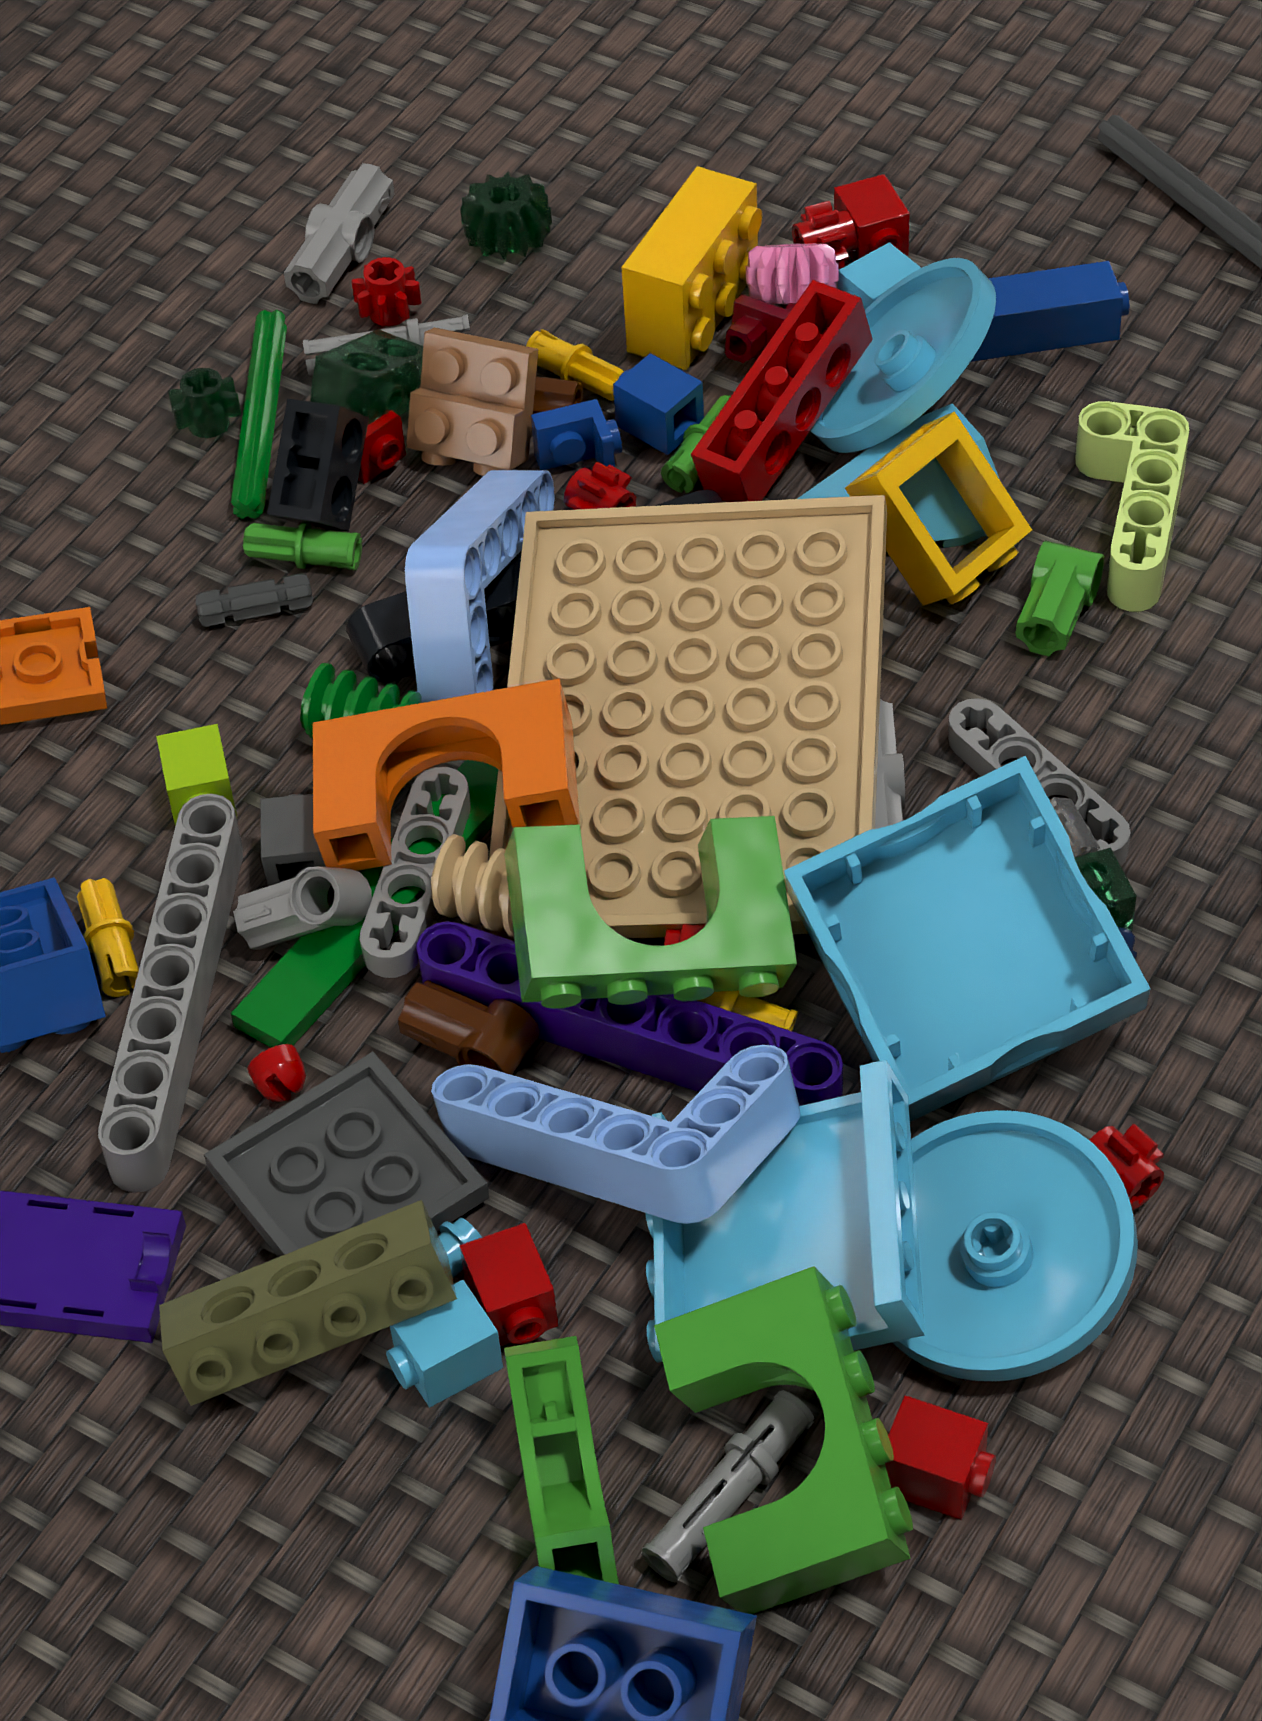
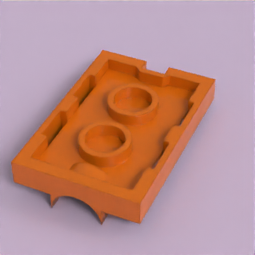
(48, 666)

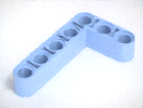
(453, 567)
(620, 1155)

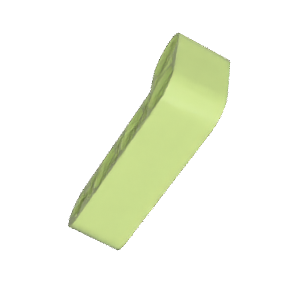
(1147, 454)

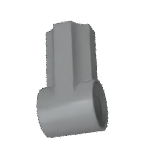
(301, 906)

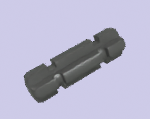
(254, 600)

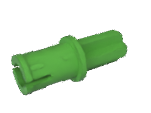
(680, 469)
(303, 545)

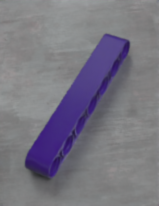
(652, 1044)

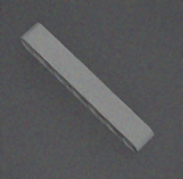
(171, 995)

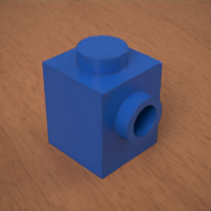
(657, 403)

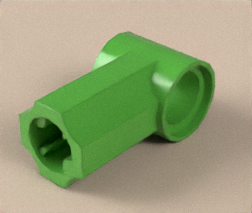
(1060, 587)

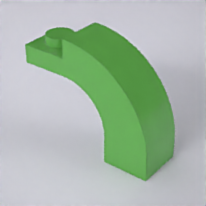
(560, 1459)

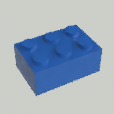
(617, 1654)

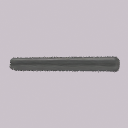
(1183, 187)

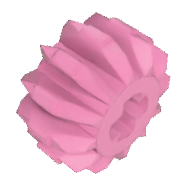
(785, 270)

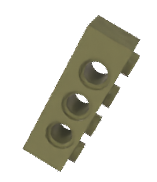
(306, 1303)

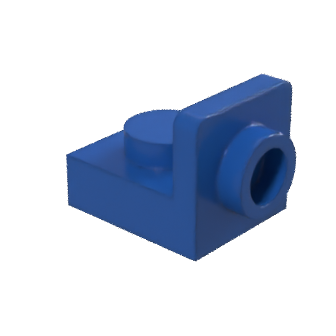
(574, 435)

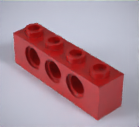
(783, 394)

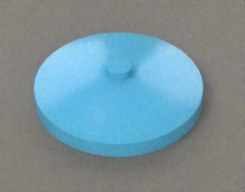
(920, 345)
(1017, 1245)

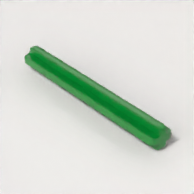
(259, 415)

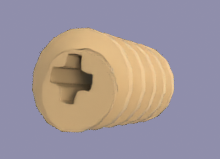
(472, 885)

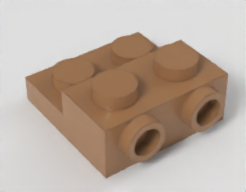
(473, 401)

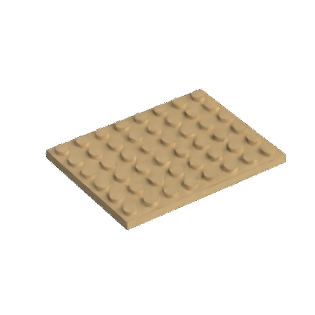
(705, 677)

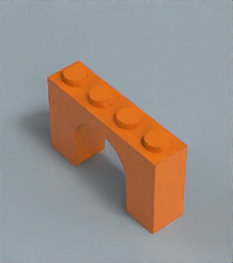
(372, 756)

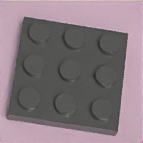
(343, 1159)

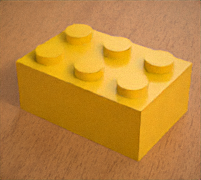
(690, 267)

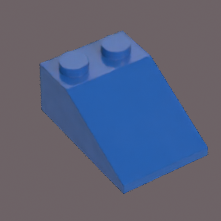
(43, 967)

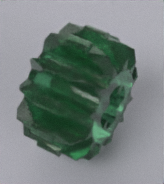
(506, 215)

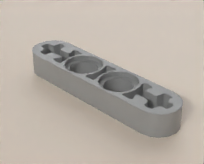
(1013, 741)
(412, 870)

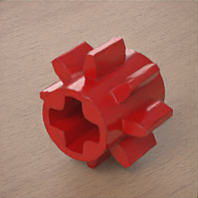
(827, 227)
(386, 291)
(599, 488)
(1134, 1159)

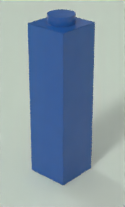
(1055, 310)

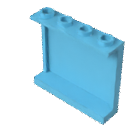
(823, 1198)

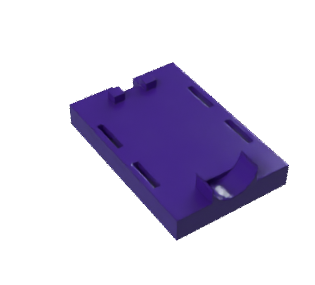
(85, 1265)

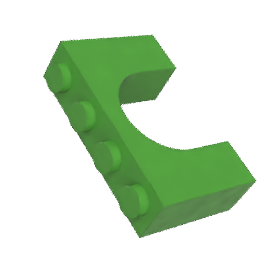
(574, 955)
(844, 1512)

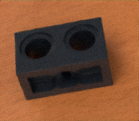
(318, 464)

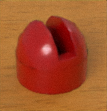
(277, 1072)

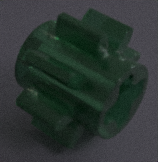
(204, 402)

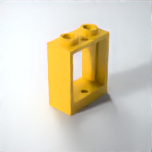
(978, 485)

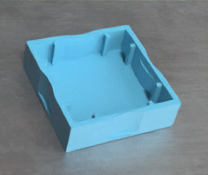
(967, 938)

